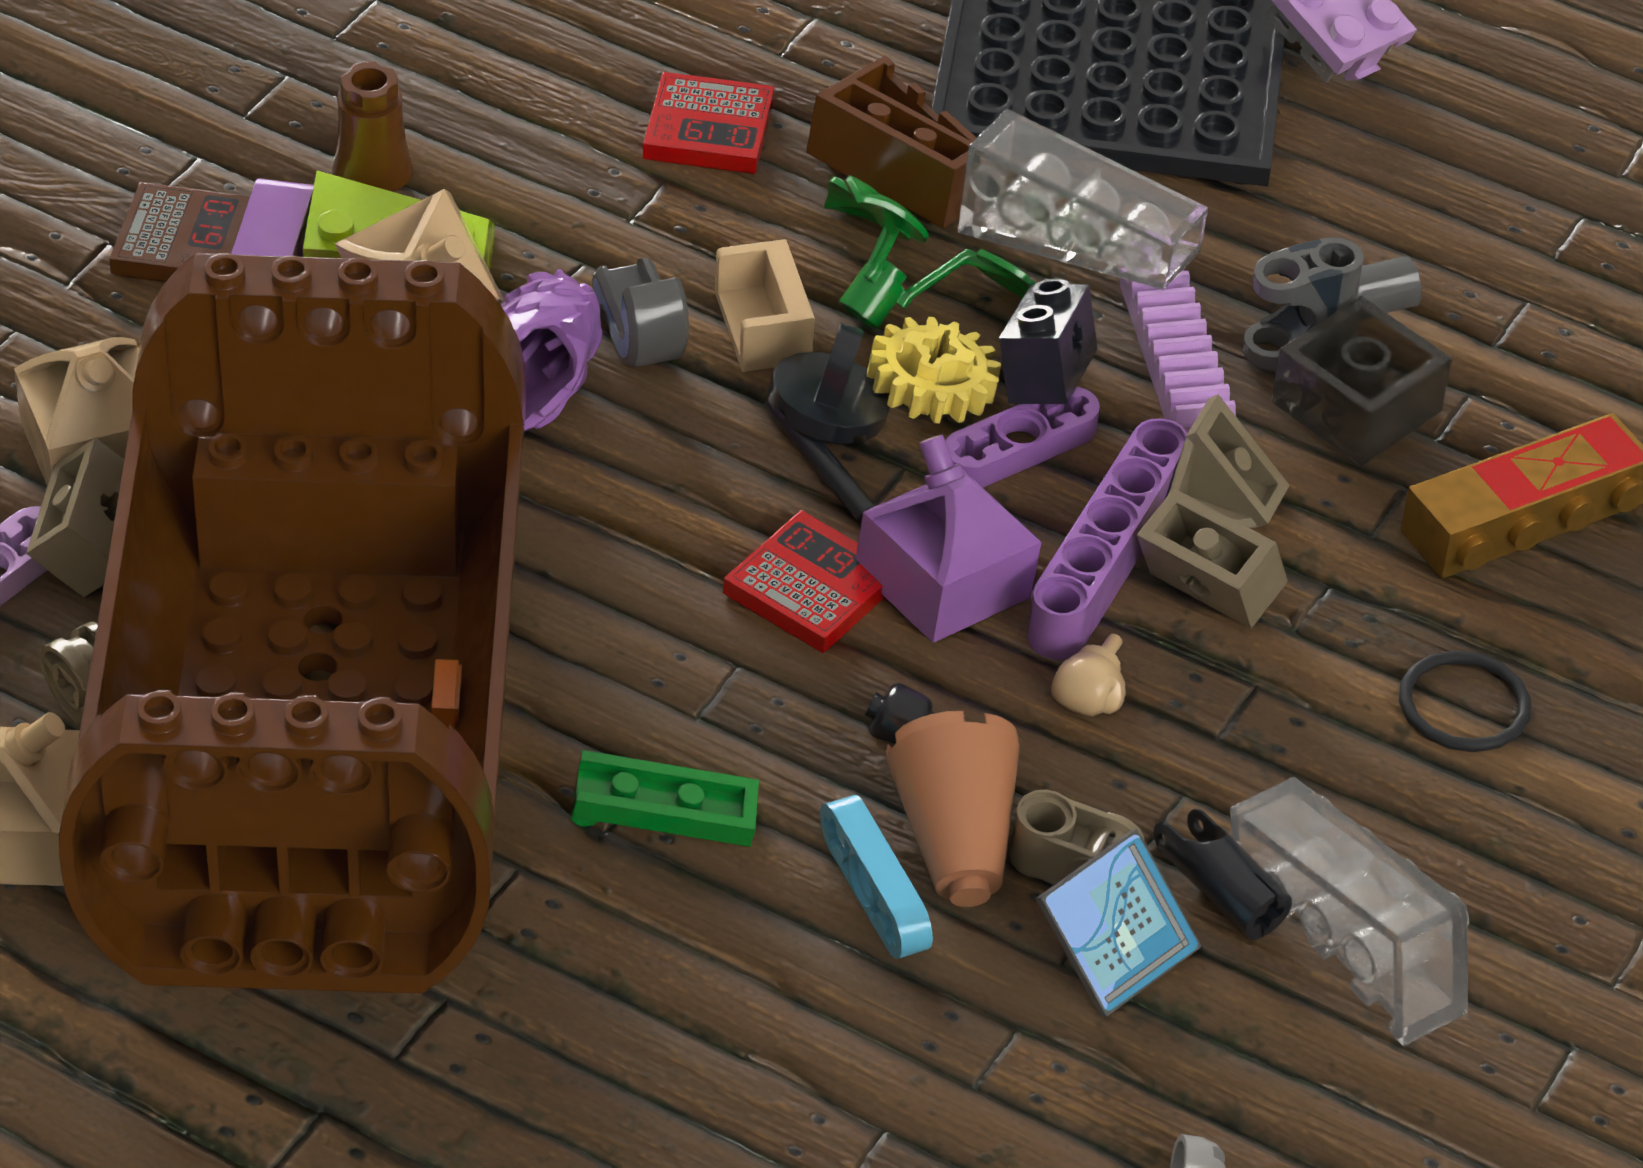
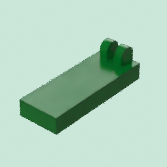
(664, 798)

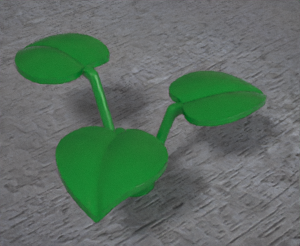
(879, 281)

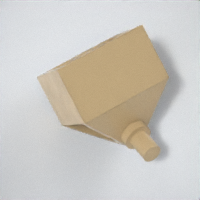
(422, 231)
(77, 397)
(32, 798)

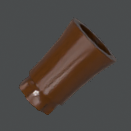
(371, 129)

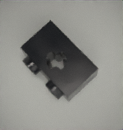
(1048, 343)

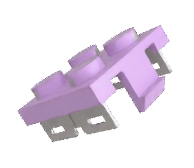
(1342, 33)

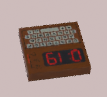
(171, 226)

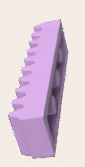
(1176, 348)

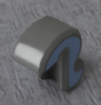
(643, 313)

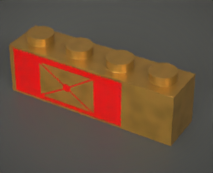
(1525, 496)

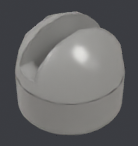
(1196, 1152)

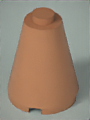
(958, 798)

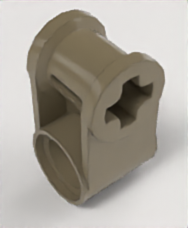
(1060, 834)

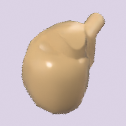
(1091, 680)

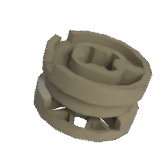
(68, 667)

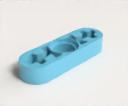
(876, 877)

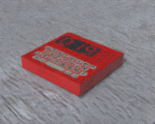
(708, 122)
(806, 582)

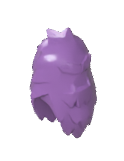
(557, 335)

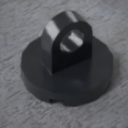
(829, 393)

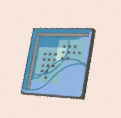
(1118, 923)

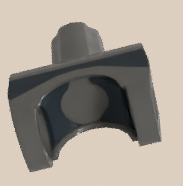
(1324, 280)

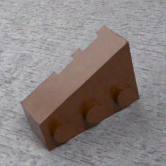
(892, 141)

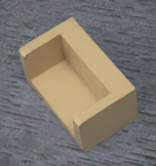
(763, 303)

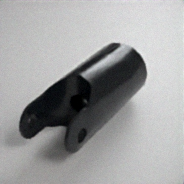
(1226, 875)

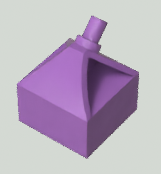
(947, 550)

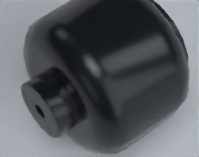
(896, 709)

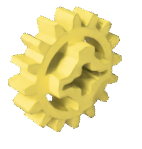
(933, 369)

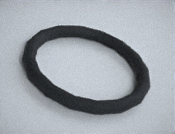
(1463, 743)

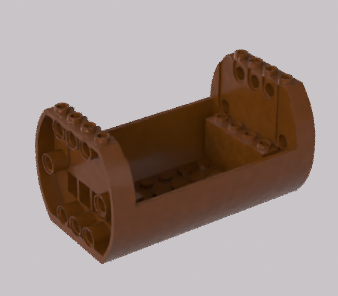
(292, 463)

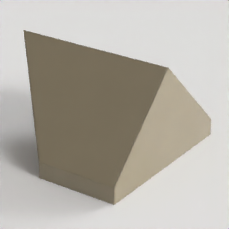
(1228, 468)

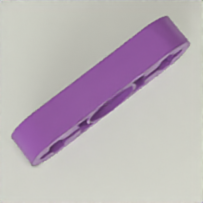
(1053, 425)

